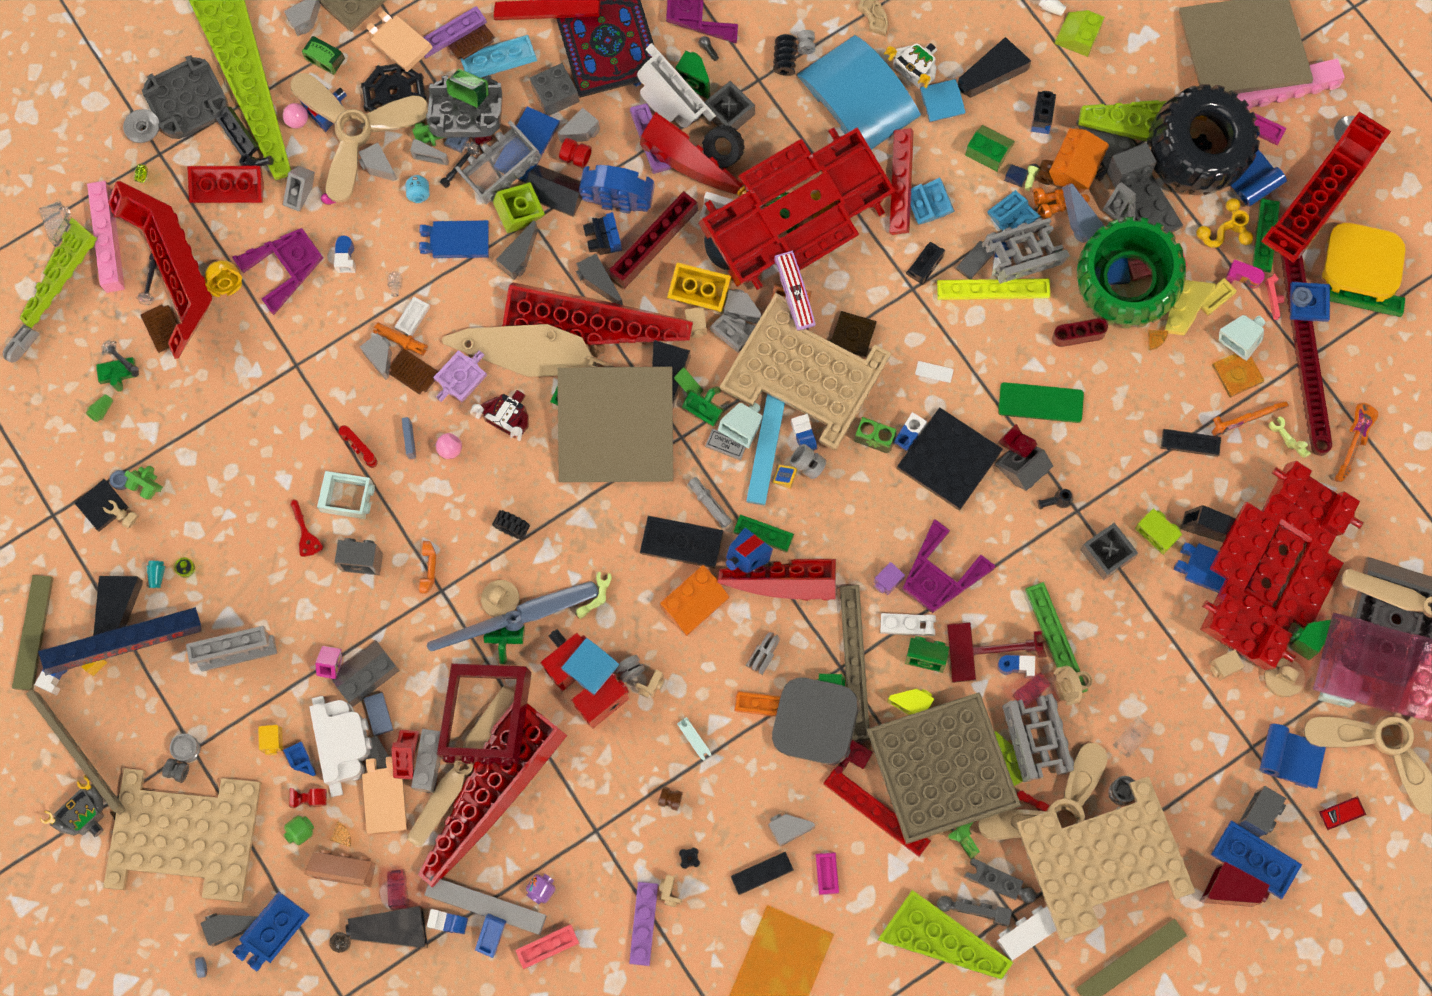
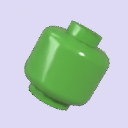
(298, 830)

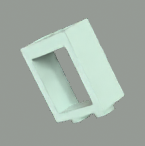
(327, 492)

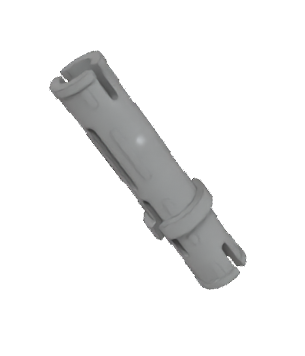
(706, 498)

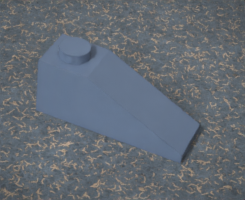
(1081, 216)

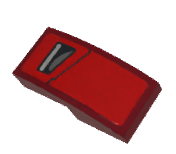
(1342, 813)

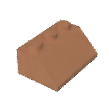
(341, 868)

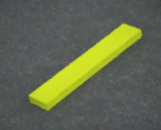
(993, 289)

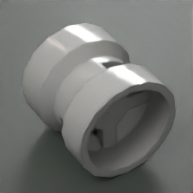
(805, 41)

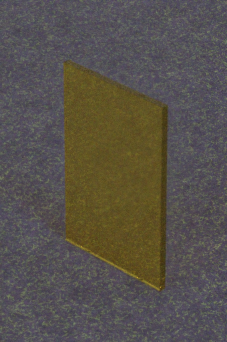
(782, 957)

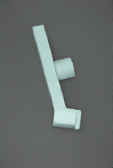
(694, 738)

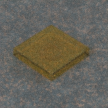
(1237, 374)

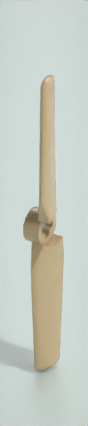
(1387, 592)
(452, 782)

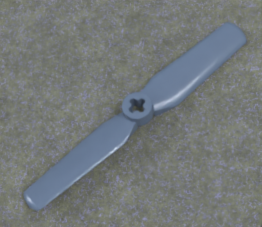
(526, 612)

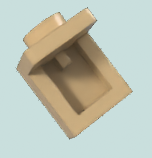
(656, 683)
(666, 887)

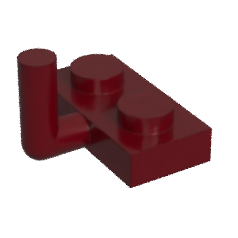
(859, 756)

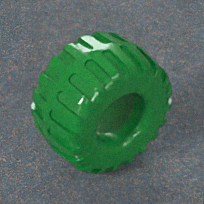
(1137, 241)

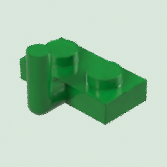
(114, 373)
(703, 407)
(503, 637)

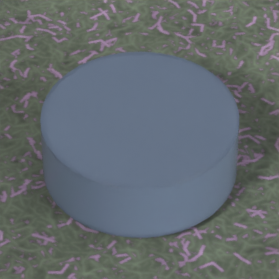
(1301, 297)
(118, 480)
(201, 967)

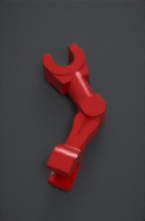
(1027, 798)

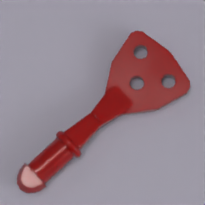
(305, 535)

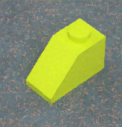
(912, 701)

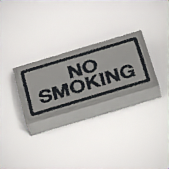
(723, 444)

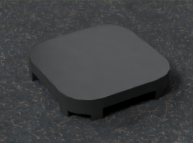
(185, 97)
(454, 118)
(815, 721)

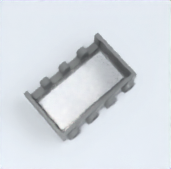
(500, 163)

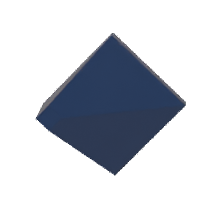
(1016, 175)

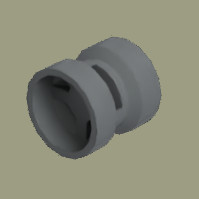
(175, 770)

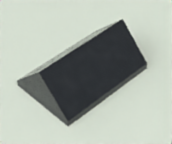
(555, 190)

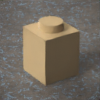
(699, 324)
(1226, 665)

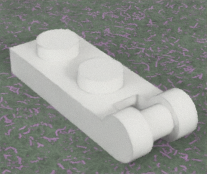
(907, 624)

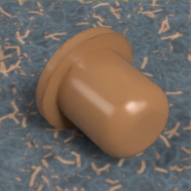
(596, 350)

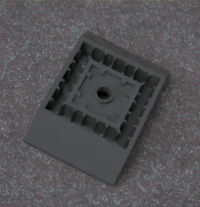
(1380, 612)

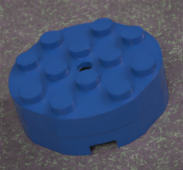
(616, 188)

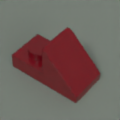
(1018, 442)

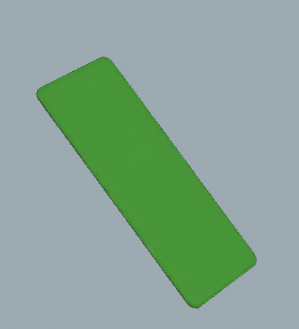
(687, 382)

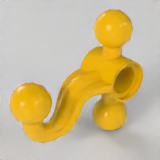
(1245, 237)

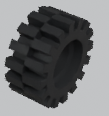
(511, 524)

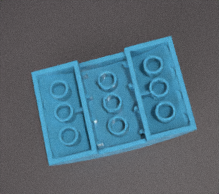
(860, 91)

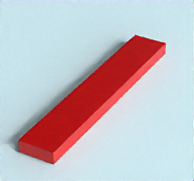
(545, 9)
(871, 809)

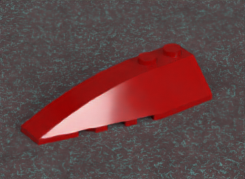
(675, 149)
(796, 580)

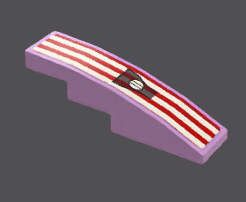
(795, 291)

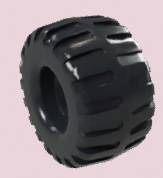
(1179, 156)

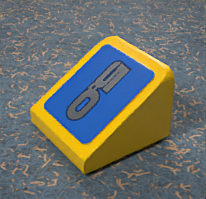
(785, 476)

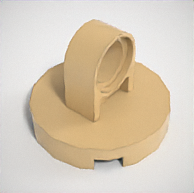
(500, 598)
(1285, 679)
(1068, 684)

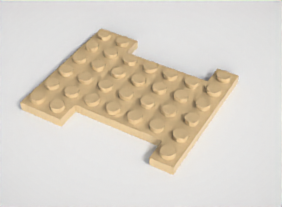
(803, 372)
(185, 835)
(1102, 858)

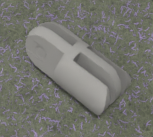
(19, 343)
(764, 653)

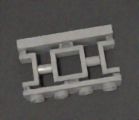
(1030, 263)
(231, 648)
(1023, 739)

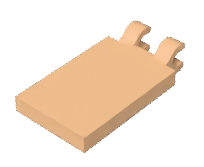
(399, 41)
(383, 799)

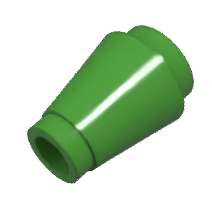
(99, 408)

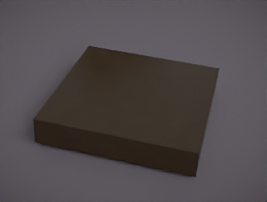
(854, 333)

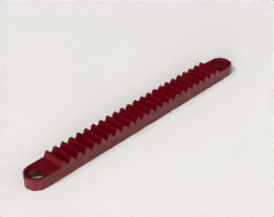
(1308, 365)

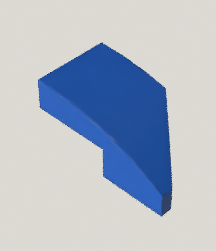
(299, 759)

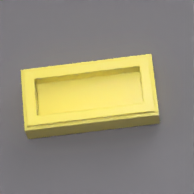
(1221, 293)

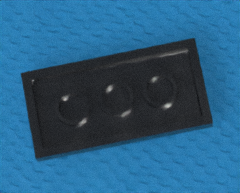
(681, 542)

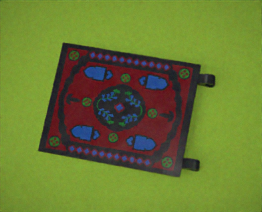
(607, 48)

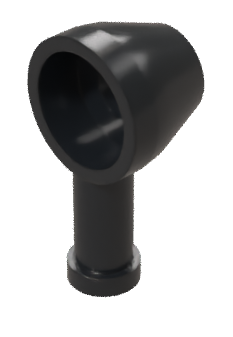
(247, 160)
(1057, 499)

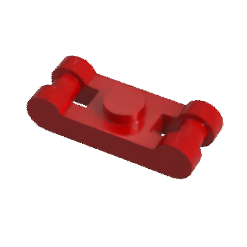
(358, 446)

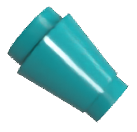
(155, 573)

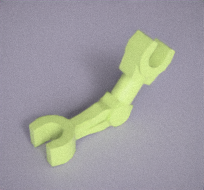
(1290, 441)
(600, 600)

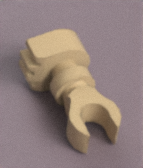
(128, 520)

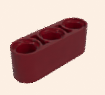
(1086, 326)

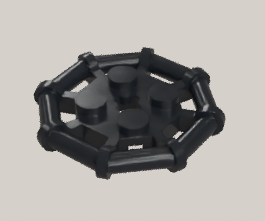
(386, 83)

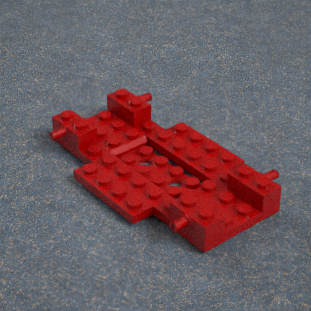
(750, 234)
(1294, 514)

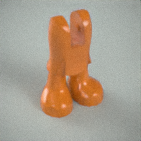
(1042, 198)

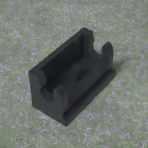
(926, 263)

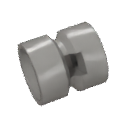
(809, 462)

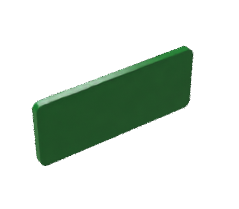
(1041, 402)

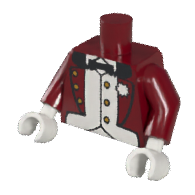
(505, 413)

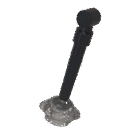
(472, 149)
(145, 297)
(110, 347)

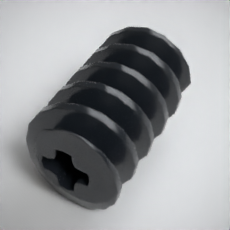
(784, 54)

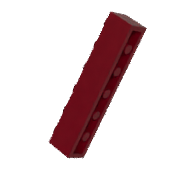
(654, 239)

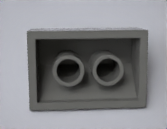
(364, 673)

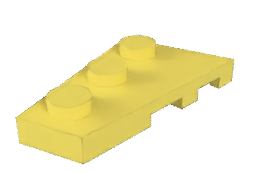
(1187, 307)

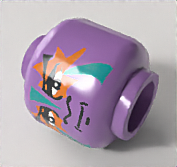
(540, 888)

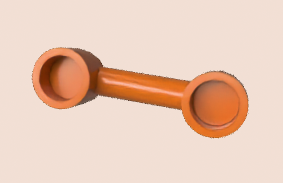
(427, 583)

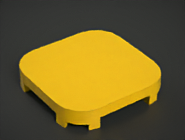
(1364, 261)

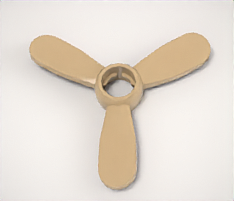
(389, 117)
(1351, 733)
(1081, 782)

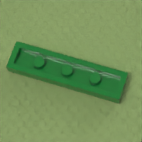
(1267, 218)
(1390, 306)

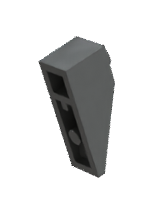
(517, 254)
(596, 278)
(224, 927)

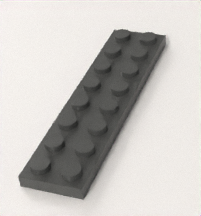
(1150, 199)

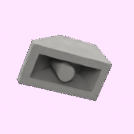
(303, 16)
(580, 127)
(376, 162)
(298, 187)
(741, 306)
(378, 353)
(788, 828)

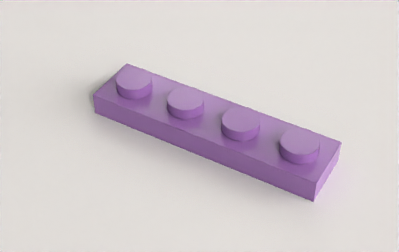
(455, 30)
(641, 116)
(643, 924)

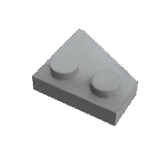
(1121, 203)
(732, 331)

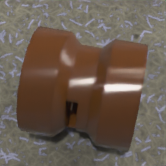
(1043, 175)
(670, 798)

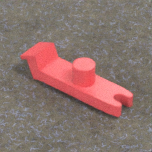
(1273, 298)

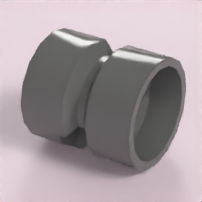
(1120, 791)

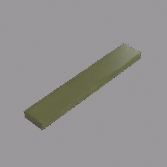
(32, 633)
(1132, 960)

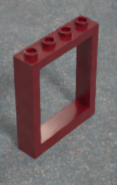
(486, 756)

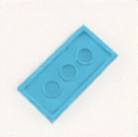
(500, 57)

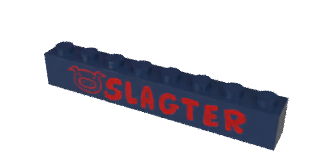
(120, 641)

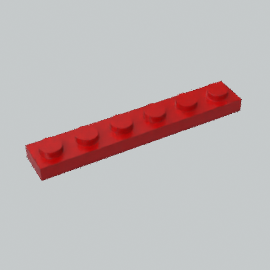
(901, 181)

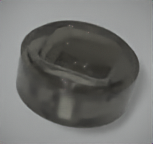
(340, 942)

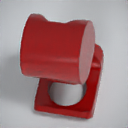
(314, 798)

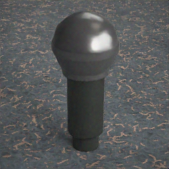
(705, 43)

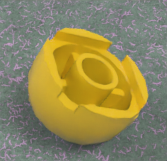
(223, 278)

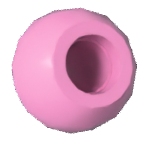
(295, 115)
(448, 446)

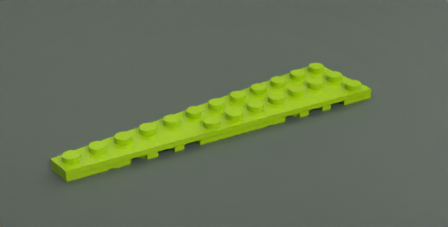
(236, 49)

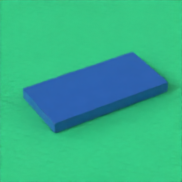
(538, 130)
(1256, 858)

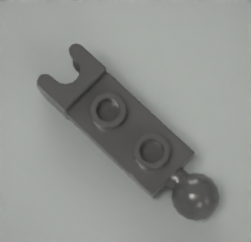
(1000, 882)
(1000, 915)

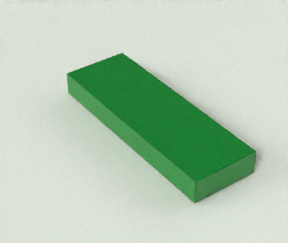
(769, 534)

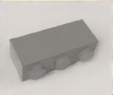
(427, 762)

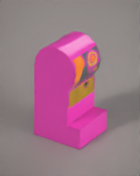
(1245, 274)

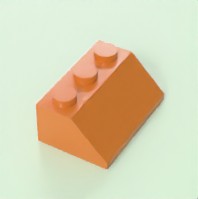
(1078, 159)
(694, 600)

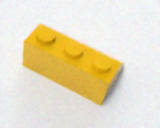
(699, 287)

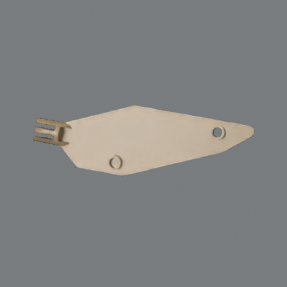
(526, 348)

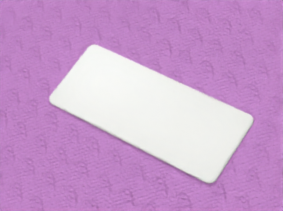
(934, 371)

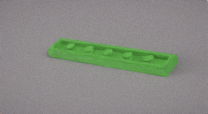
(1052, 628)

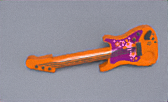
(1364, 419)
(1222, 427)

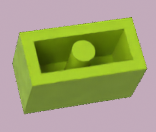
(1158, 531)

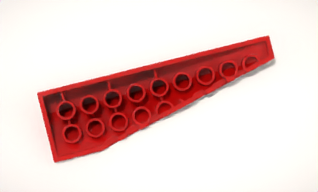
(590, 318)
(491, 791)

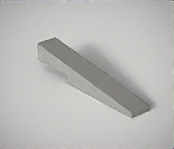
(484, 904)

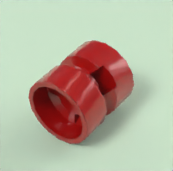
(571, 151)

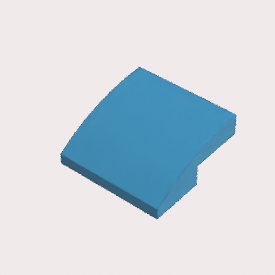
(942, 100)
(930, 201)
(1012, 212)
(590, 666)

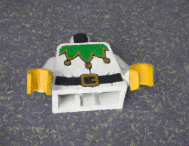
(914, 63)

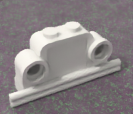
(669, 92)
(340, 742)

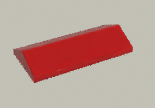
(225, 184)

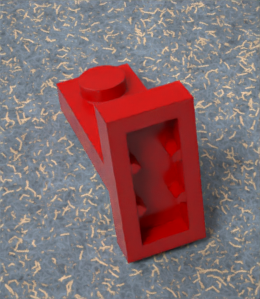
(404, 754)

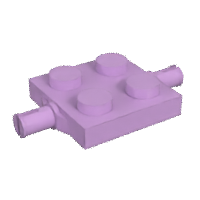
(460, 376)

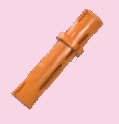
(407, 342)

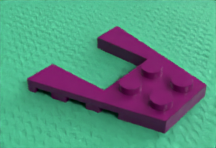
(689, 15)
(297, 256)
(930, 584)

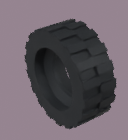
(732, 136)

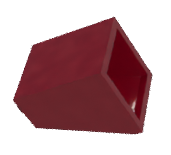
(1234, 887)

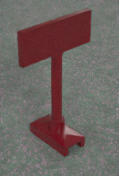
(963, 652)

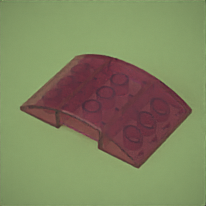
(1377, 667)

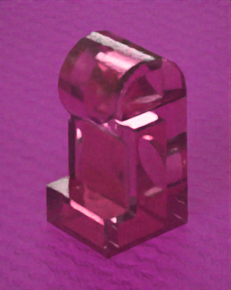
(1032, 689)
(397, 889)

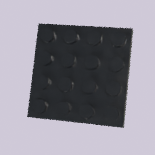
(949, 459)

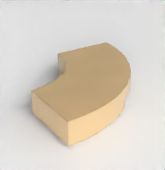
(876, 16)

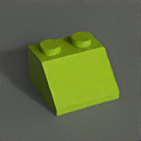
(1080, 31)
(518, 207)

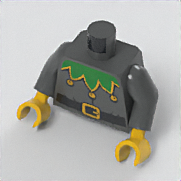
(79, 813)

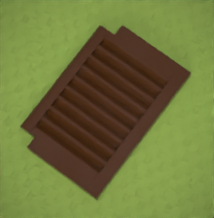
(472, 42)
(160, 325)
(413, 372)

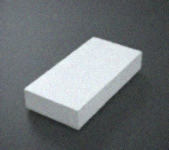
(412, 316)

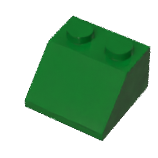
(694, 73)
(989, 147)
(1310, 639)
(927, 654)

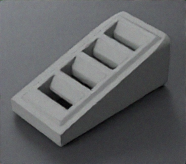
(426, 153)

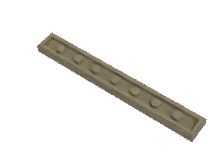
(855, 655)
(76, 752)

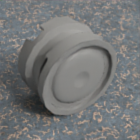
(629, 668)
(185, 748)

